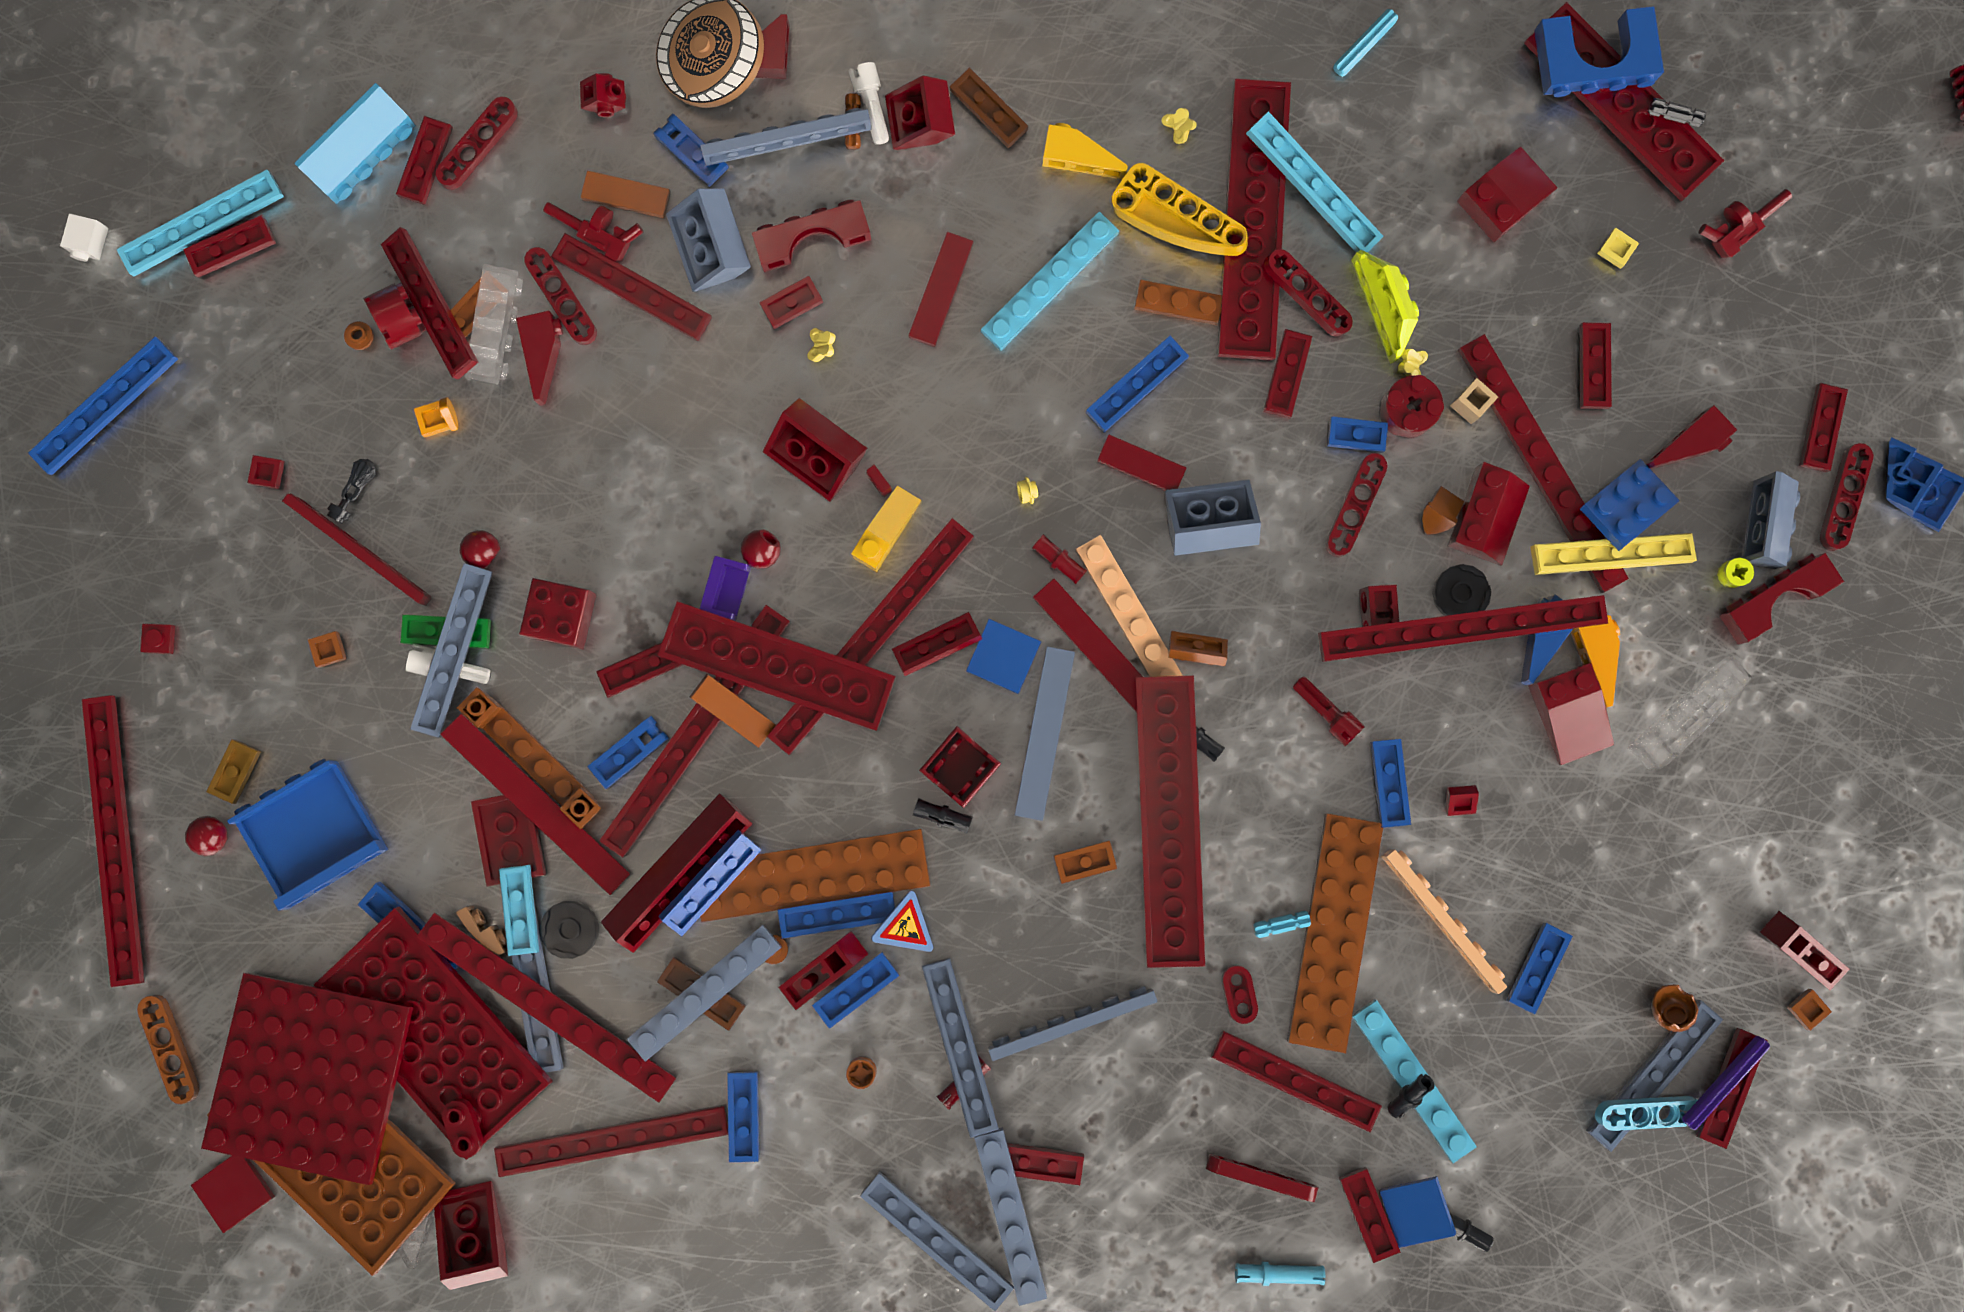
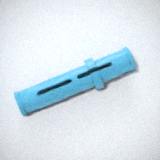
(1288, 1274)

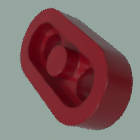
(1240, 993)
(464, 1128)

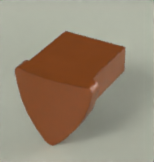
(1441, 512)

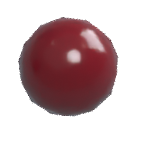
(479, 548)
(760, 549)
(206, 836)

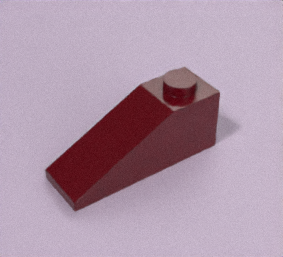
(541, 348)
(1703, 435)
(1804, 950)
(823, 970)

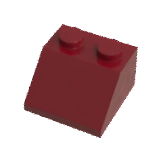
(920, 113)

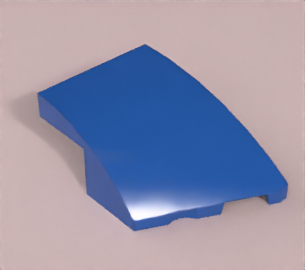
(1921, 485)

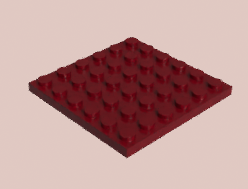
(307, 1078)

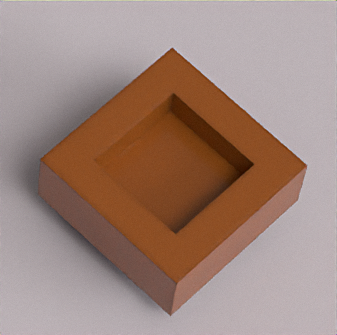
(327, 649)
(1809, 1009)

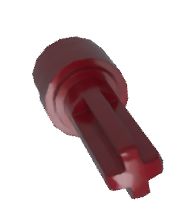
(1343, 725)

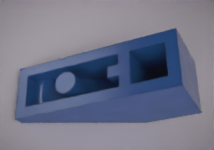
(1541, 648)

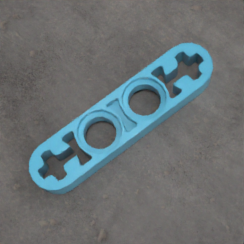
(1650, 1116)

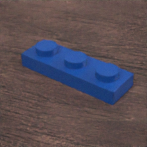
(1390, 783)
(1539, 968)
(855, 990)
(743, 1116)

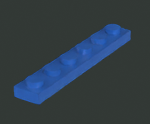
(103, 406)

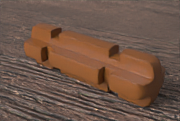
(852, 101)

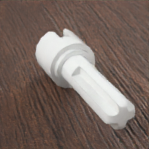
(866, 84)
(421, 657)

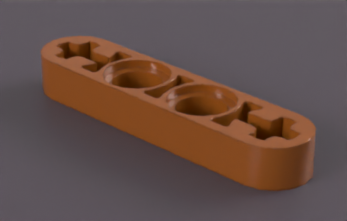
(173, 1047)

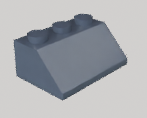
(708, 239)
(1212, 517)
(1771, 521)

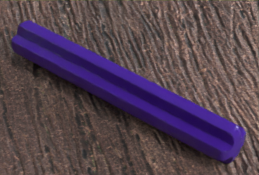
(1726, 1082)

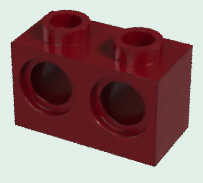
(1379, 605)

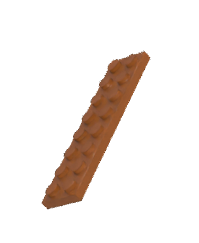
(825, 874)
(1336, 933)

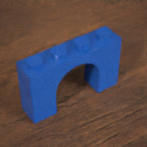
(1567, 72)

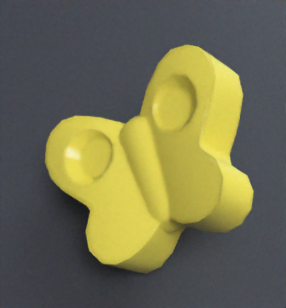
(1180, 123)
(822, 344)
(1412, 361)

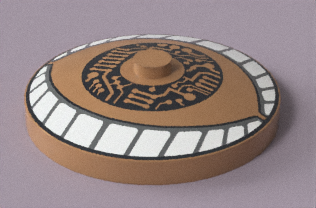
(709, 52)

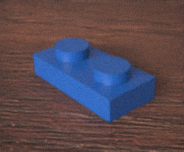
(1357, 434)

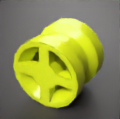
(1729, 575)

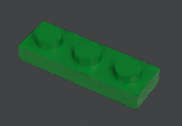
(427, 631)

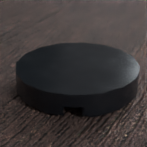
(1461, 590)
(569, 929)

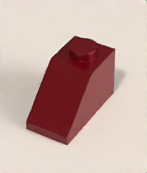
(775, 49)

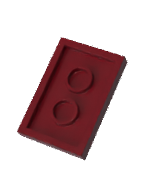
(505, 838)

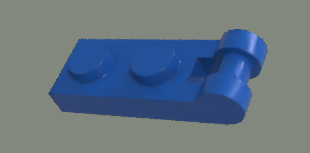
(688, 150)
(627, 753)

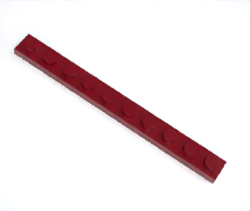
(1536, 452)
(882, 623)
(1462, 628)
(675, 759)
(113, 841)
(546, 1007)

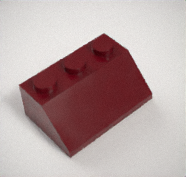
(814, 449)
(1489, 513)

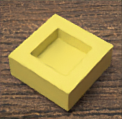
(1618, 248)

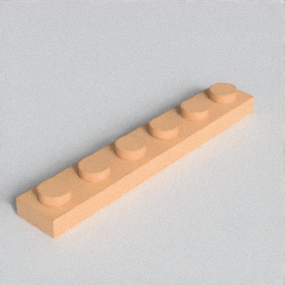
(1127, 609)
(1452, 929)

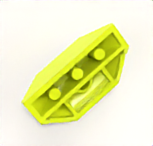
(1388, 301)

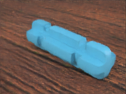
(1282, 924)

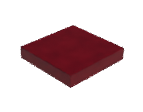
(232, 1191)

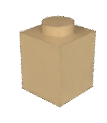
(1474, 401)

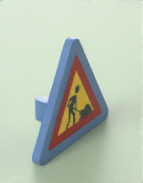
(905, 926)

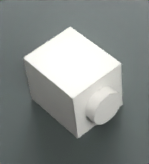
(84, 237)

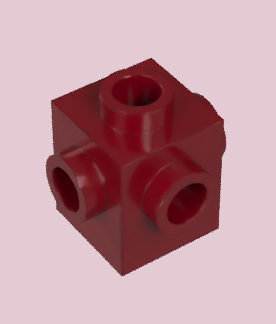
(602, 94)

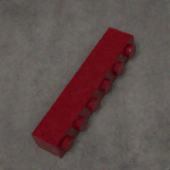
(640, 908)

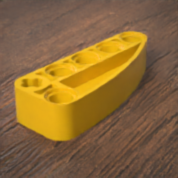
(1164, 216)

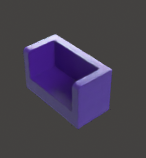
(725, 587)

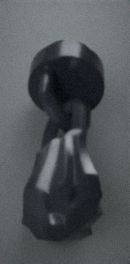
(362, 472)

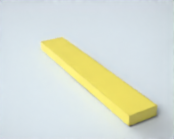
(1603, 555)

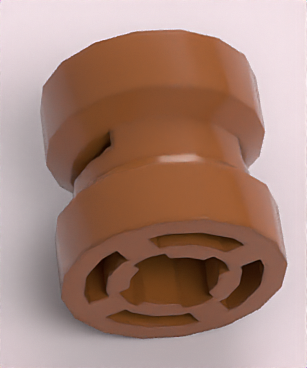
(860, 1077)

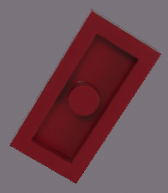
(791, 302)

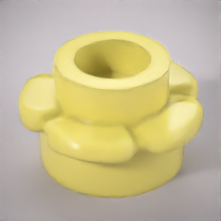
(1027, 491)

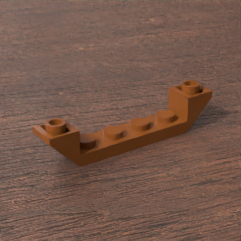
(531, 755)

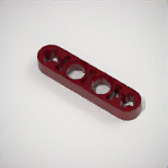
(481, 146)
(560, 296)
(1305, 296)
(1850, 498)
(1354, 504)
(1262, 1177)

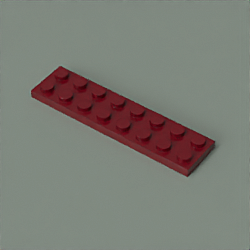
(1664, 146)
(776, 666)

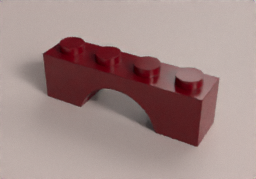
(777, 242)
(1752, 616)

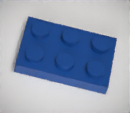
(1629, 504)

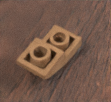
(492, 937)

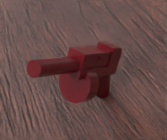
(1743, 223)
(595, 230)

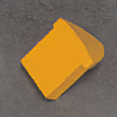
(436, 417)

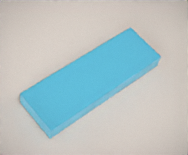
(519, 910)

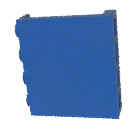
(309, 833)

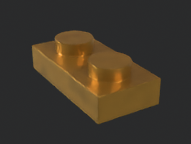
(233, 771)

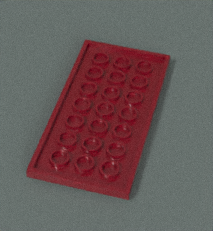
(452, 1037)

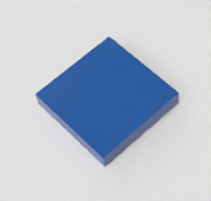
(1003, 656)
(1418, 1212)

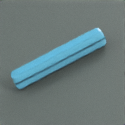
(1365, 42)

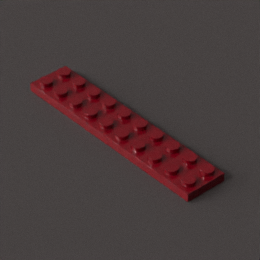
(1257, 203)
(1170, 821)

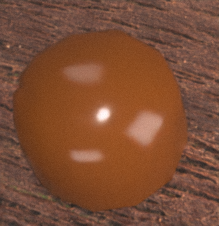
(1674, 1008)

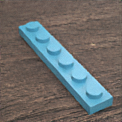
(1314, 184)
(200, 223)
(1050, 281)
(1405, 1069)

